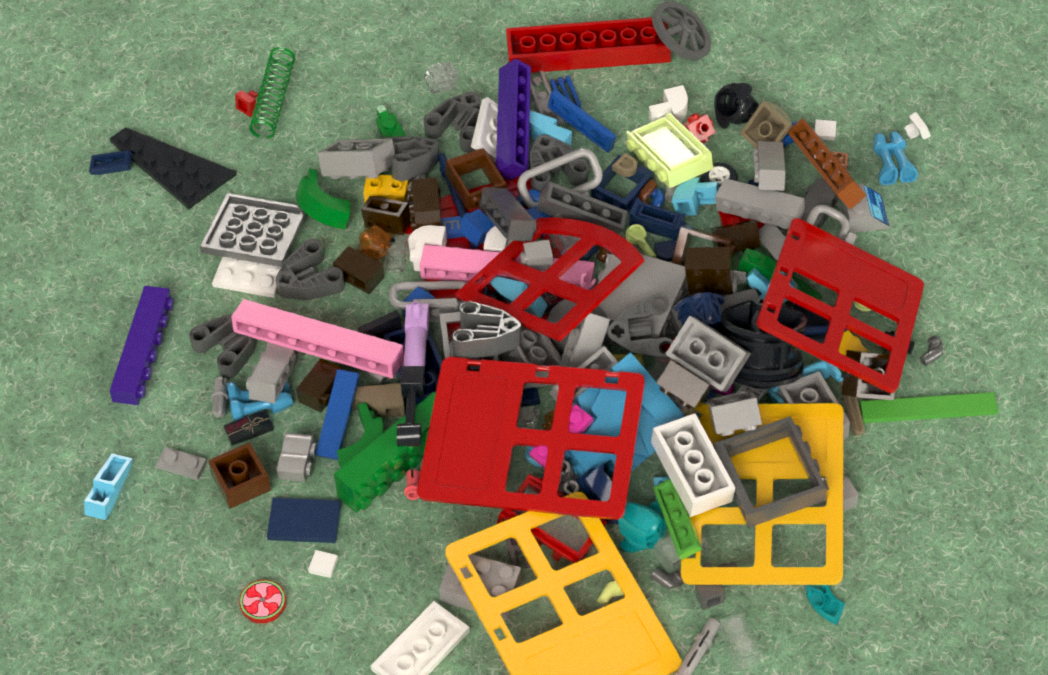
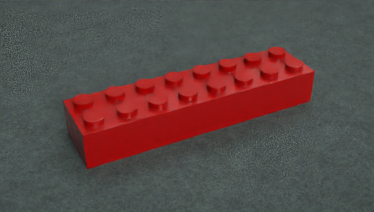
(587, 45)

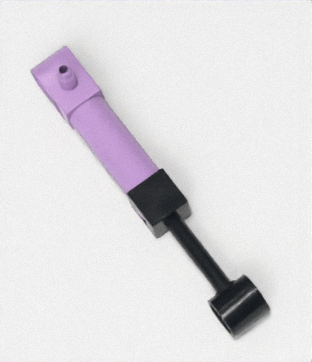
(413, 370)

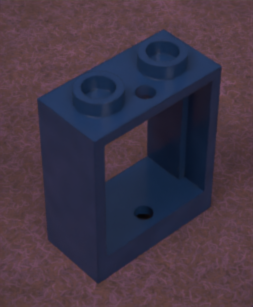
(641, 177)

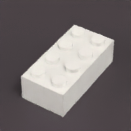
(692, 465)

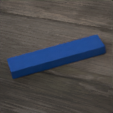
(581, 121)
(337, 414)

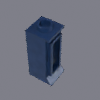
(656, 219)
(596, 485)

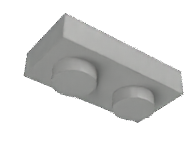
(181, 463)

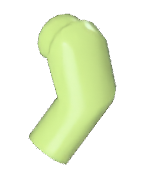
(610, 590)

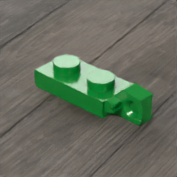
(388, 123)

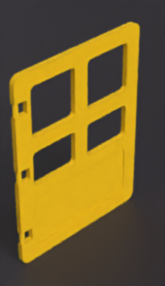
(823, 430)
(608, 641)

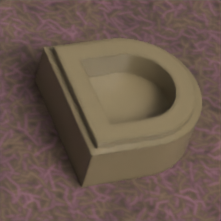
(625, 165)

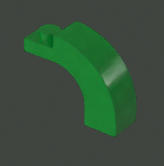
(320, 205)
(373, 429)

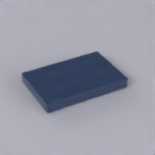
(304, 520)

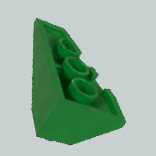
(766, 266)

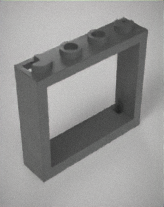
(762, 436)

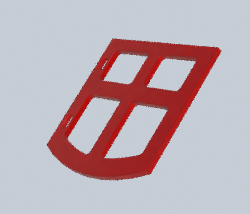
(549, 280)

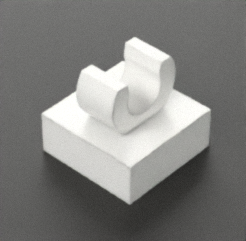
(917, 127)

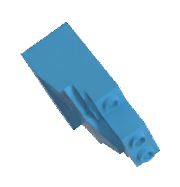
(607, 411)

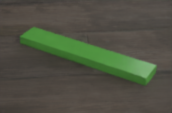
(928, 407)

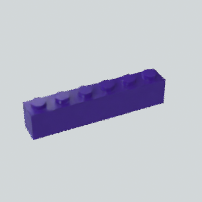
(513, 119)
(141, 345)

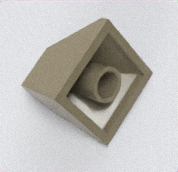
(767, 124)

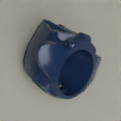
(702, 306)

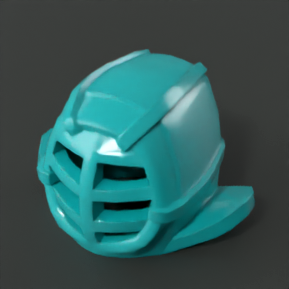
(639, 524)

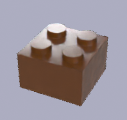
(239, 475)

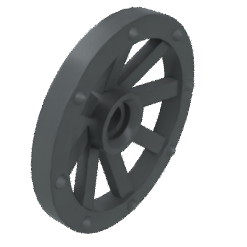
(685, 26)

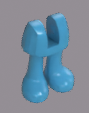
(889, 173)
(240, 409)

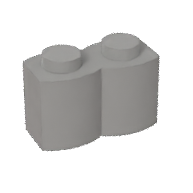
(296, 456)

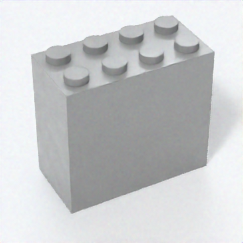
(648, 279)

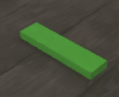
(677, 520)

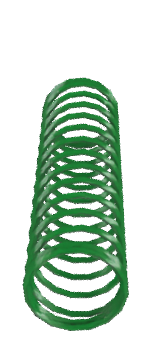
(255, 120)

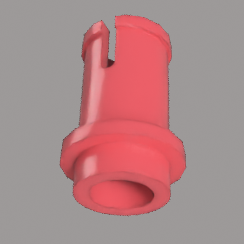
(412, 484)

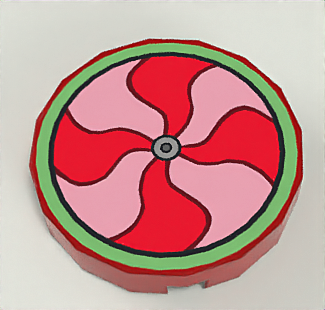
(262, 601)

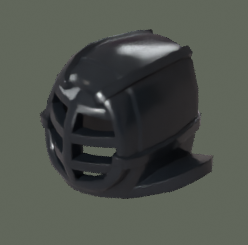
(738, 107)

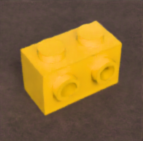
(386, 187)

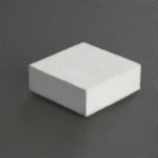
(826, 129)
(323, 564)

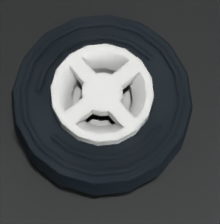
(720, 171)

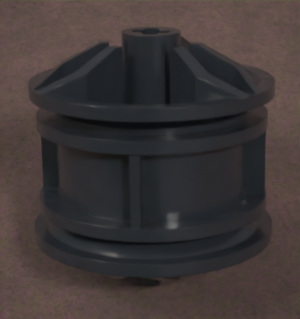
(771, 359)

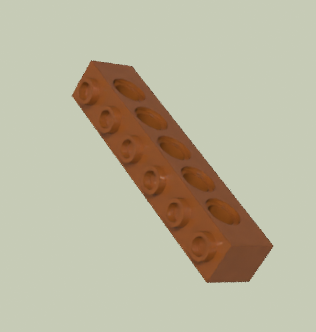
(826, 164)

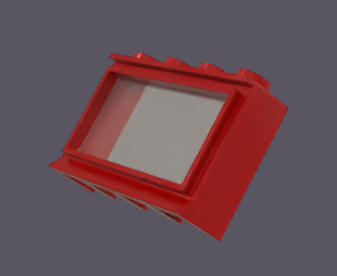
(562, 535)

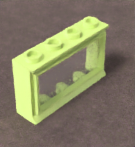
(670, 150)

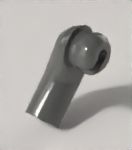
(934, 351)
(667, 580)

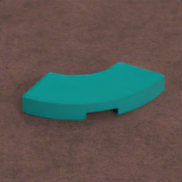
(825, 602)

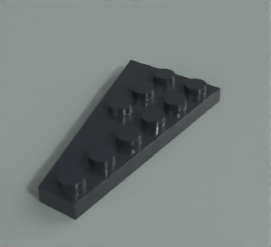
(177, 171)

